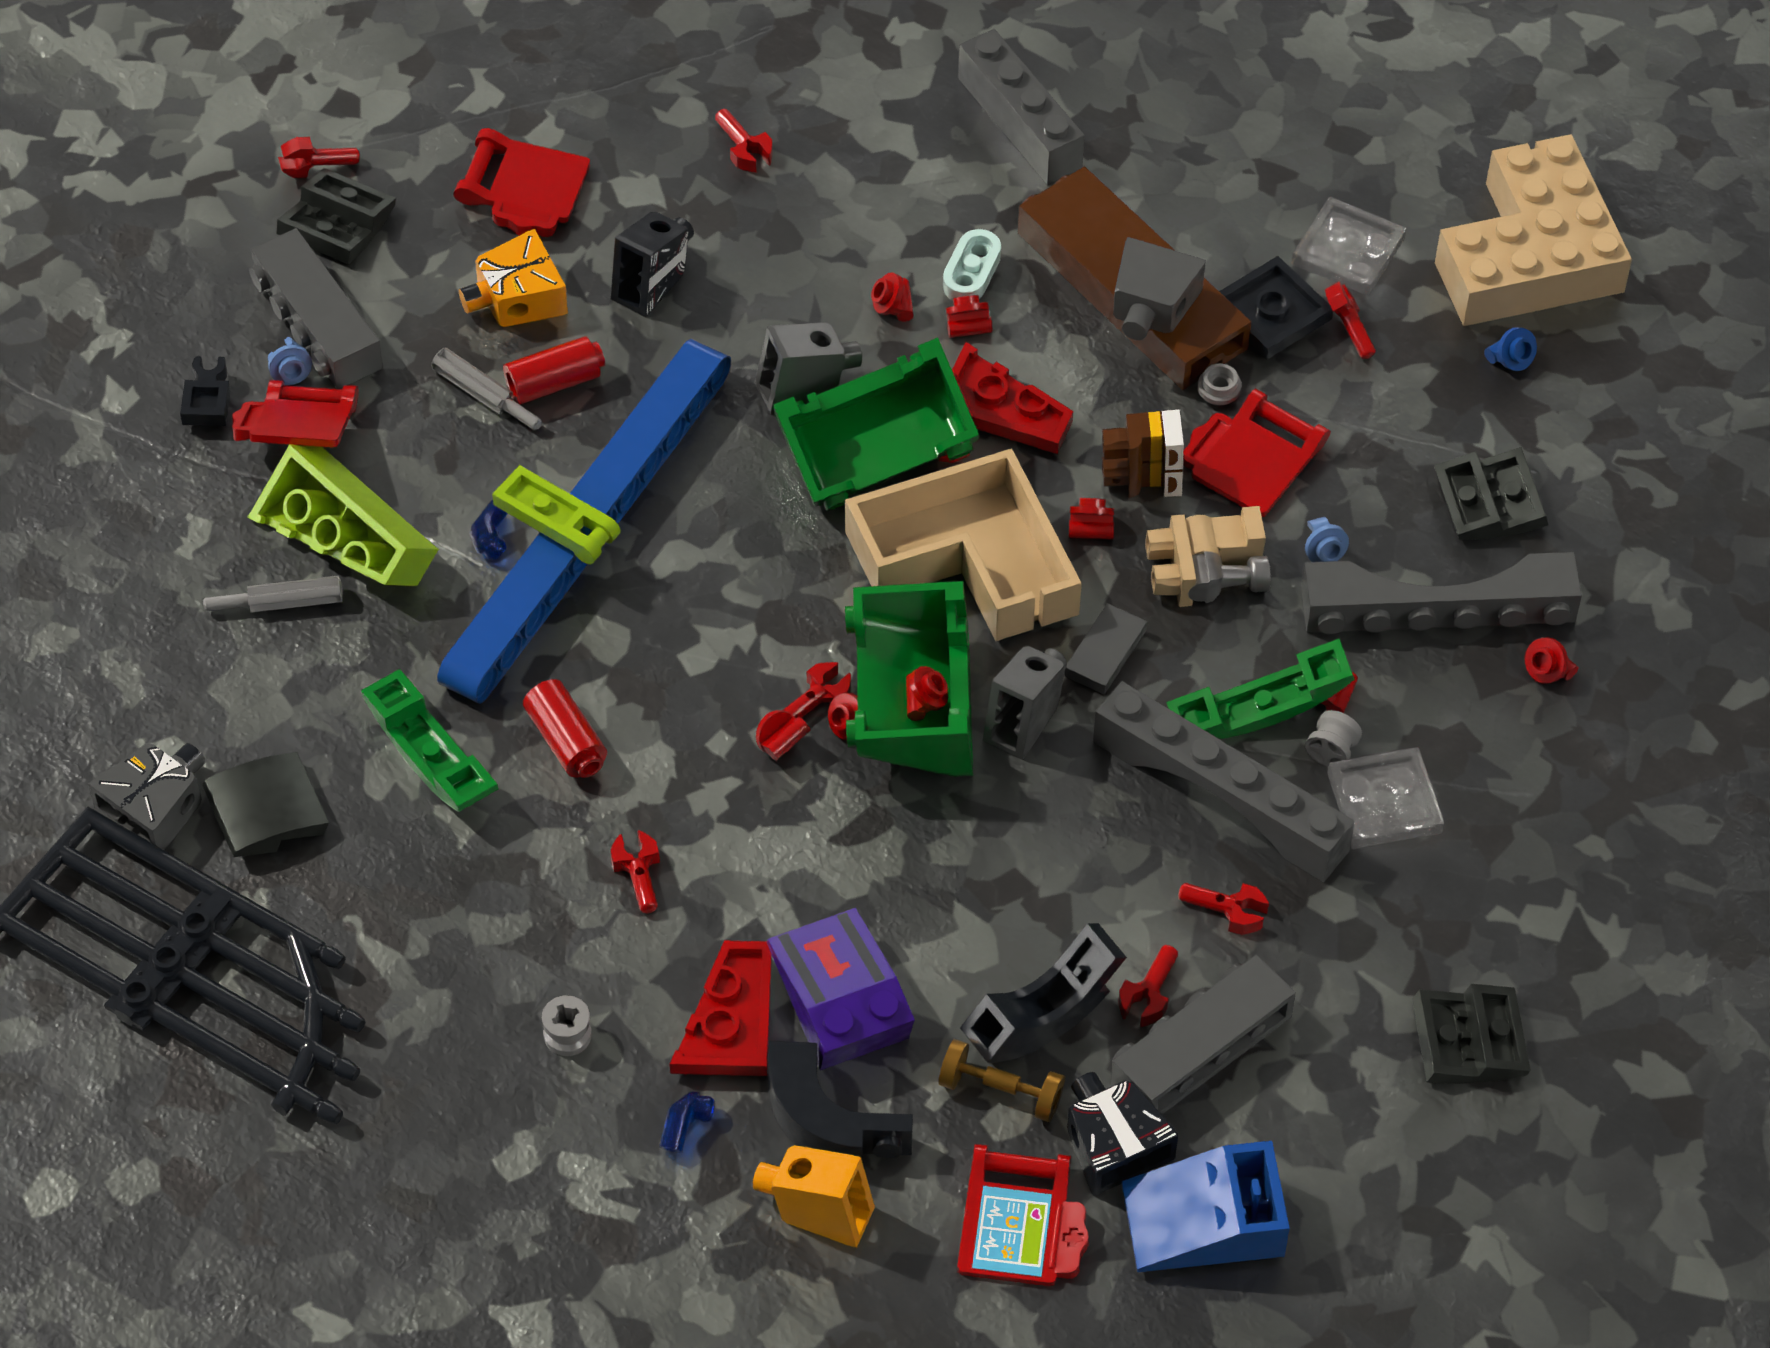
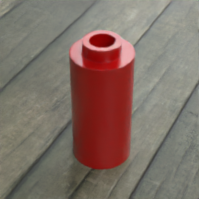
(554, 369)
(565, 728)

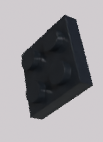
(1278, 306)

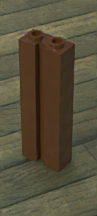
(1083, 235)

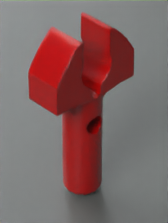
(756, 144)
(301, 156)
(1346, 307)
(818, 693)
(638, 868)
(1230, 905)
(1149, 988)

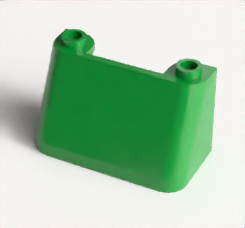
(877, 426)
(895, 634)

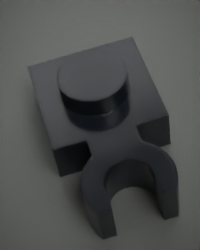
(207, 397)

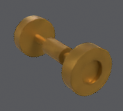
(955, 1064)

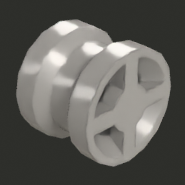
(1333, 738)
(563, 1037)

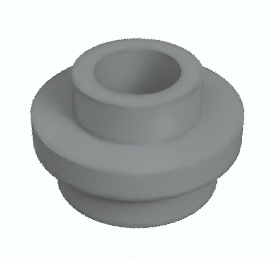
(1219, 384)

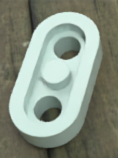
(966, 271)

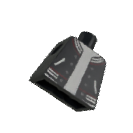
(649, 261)
(1117, 1132)

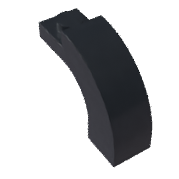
(1029, 1018)
(818, 1122)

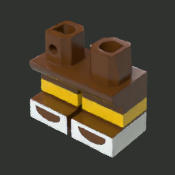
(1145, 453)

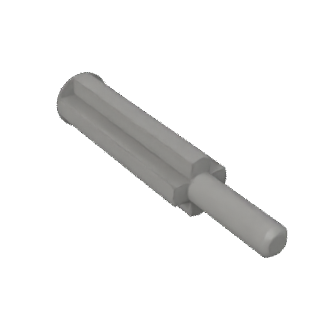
(481, 386)
(281, 595)

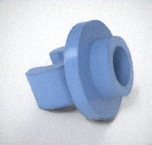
(290, 363)
(1326, 541)

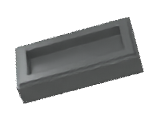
(1105, 648)

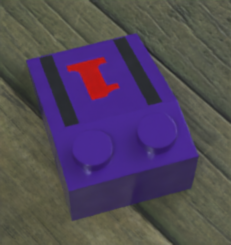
(841, 988)

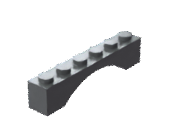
(1349, 598)
(1293, 820)

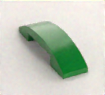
(1270, 698)
(425, 744)

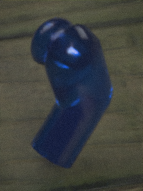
(485, 533)
(681, 1115)

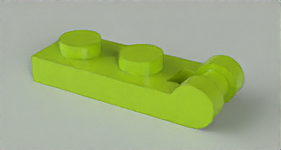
(556, 513)

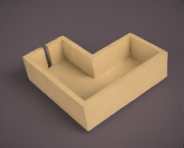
(1545, 248)
(973, 523)

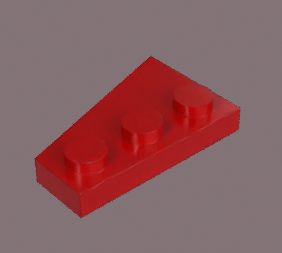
(1007, 406)
(733, 1016)

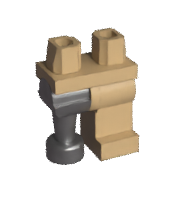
(1209, 555)

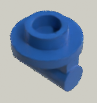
(1514, 350)

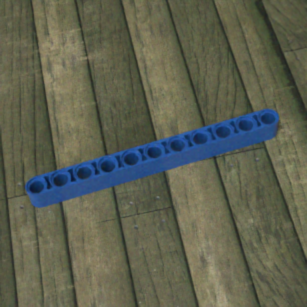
(609, 485)

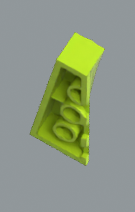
(341, 517)

